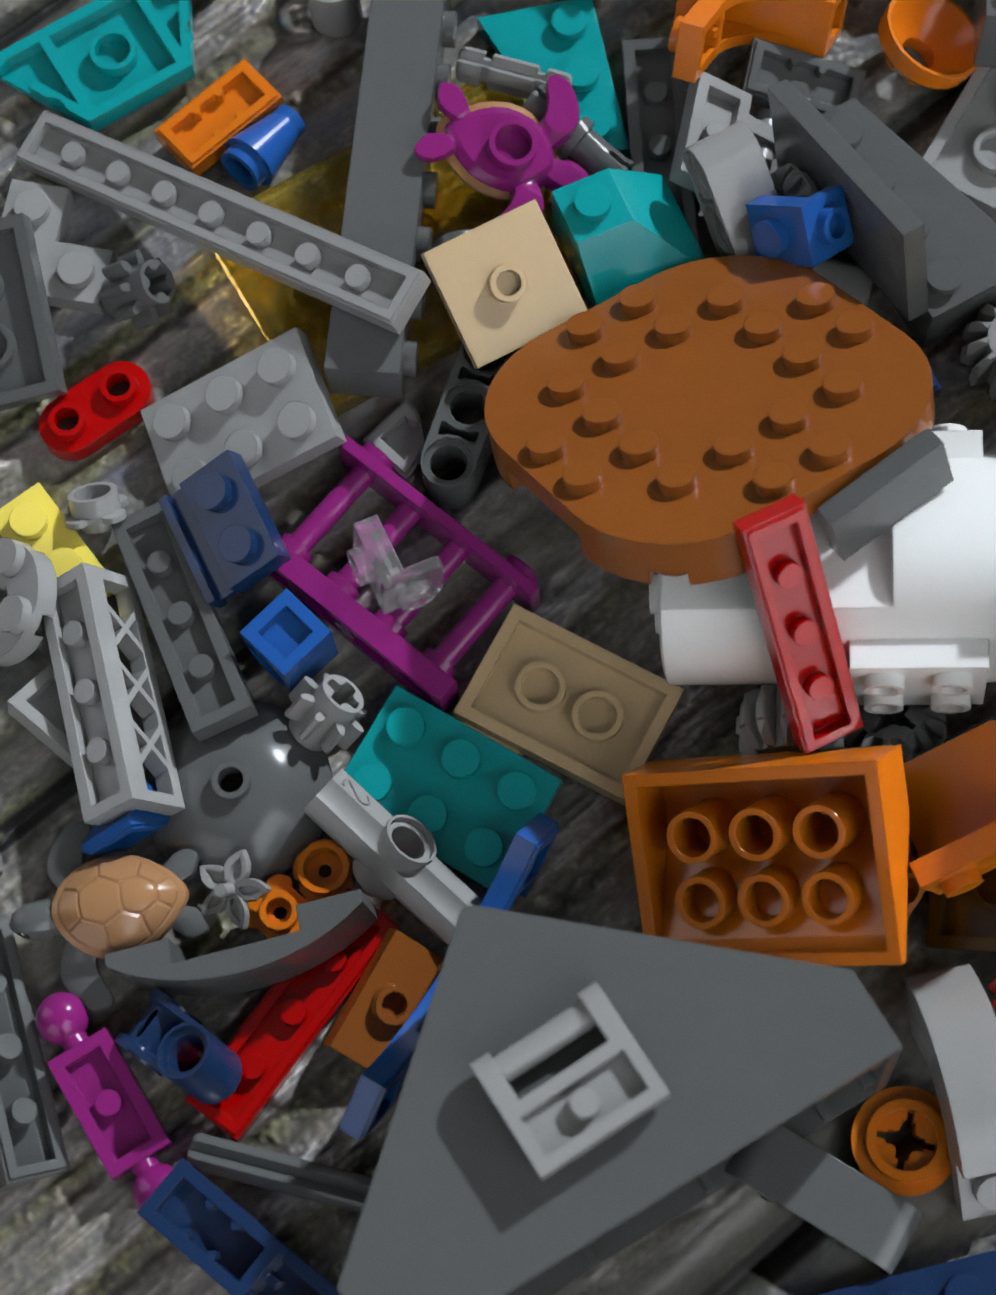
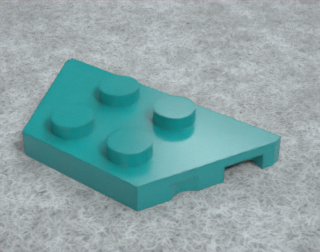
(104, 59)

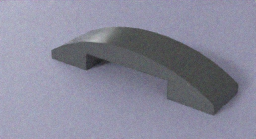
(325, 930)

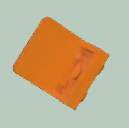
(954, 811)

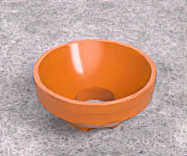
(937, 32)

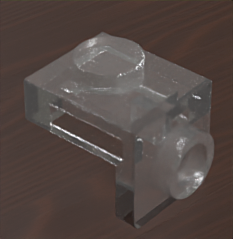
(377, 564)

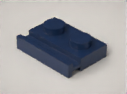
(224, 529)

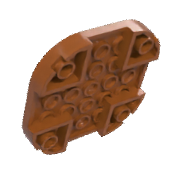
(701, 407)

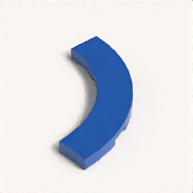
(383, 1079)

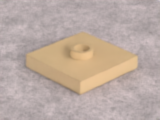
(504, 283)

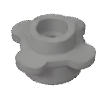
(95, 507)

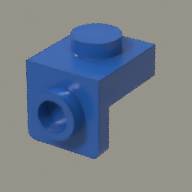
(801, 228)

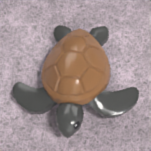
(107, 909)

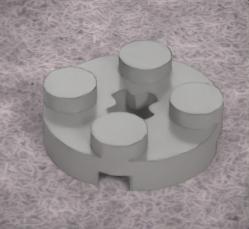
(31, 592)

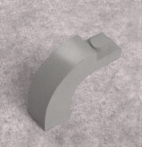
(958, 1041)

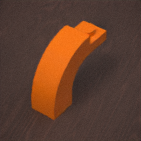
(712, 26)

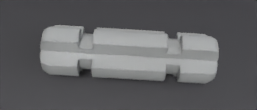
(502, 72)

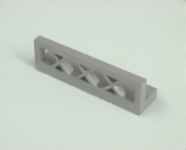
(98, 694)

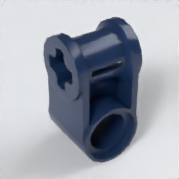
(183, 1051)

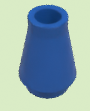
(259, 150)

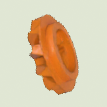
(876, 1158)

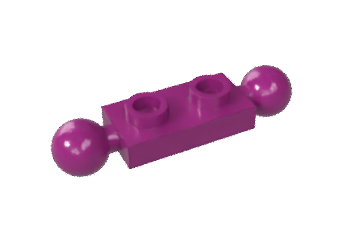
(105, 1095)

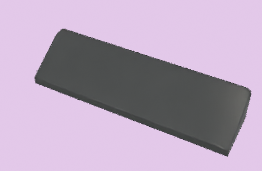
(29, 1122)

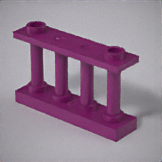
(383, 634)

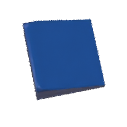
(124, 831)

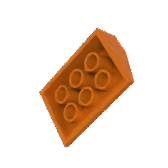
(775, 852)

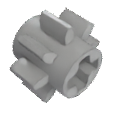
(326, 713)

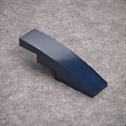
(228, 1239)

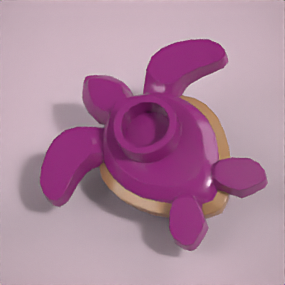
(503, 146)

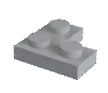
(68, 270)

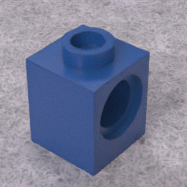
(289, 641)

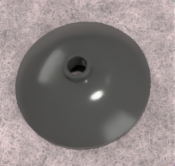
(259, 816)

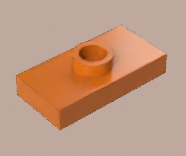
(225, 108)

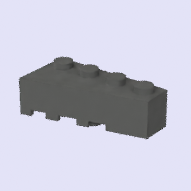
(956, 231)

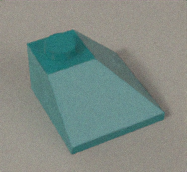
(620, 230)

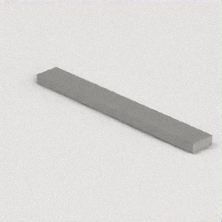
(224, 222)

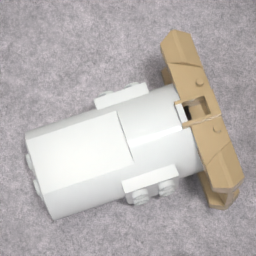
(906, 605)

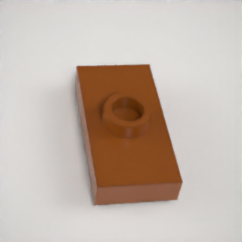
(383, 998)

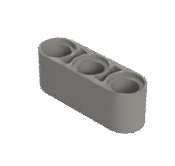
(726, 175)

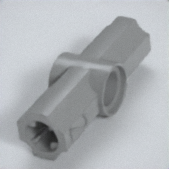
(391, 855)

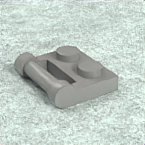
(584, 1100)

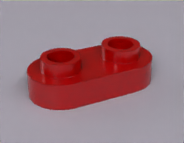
(99, 413)

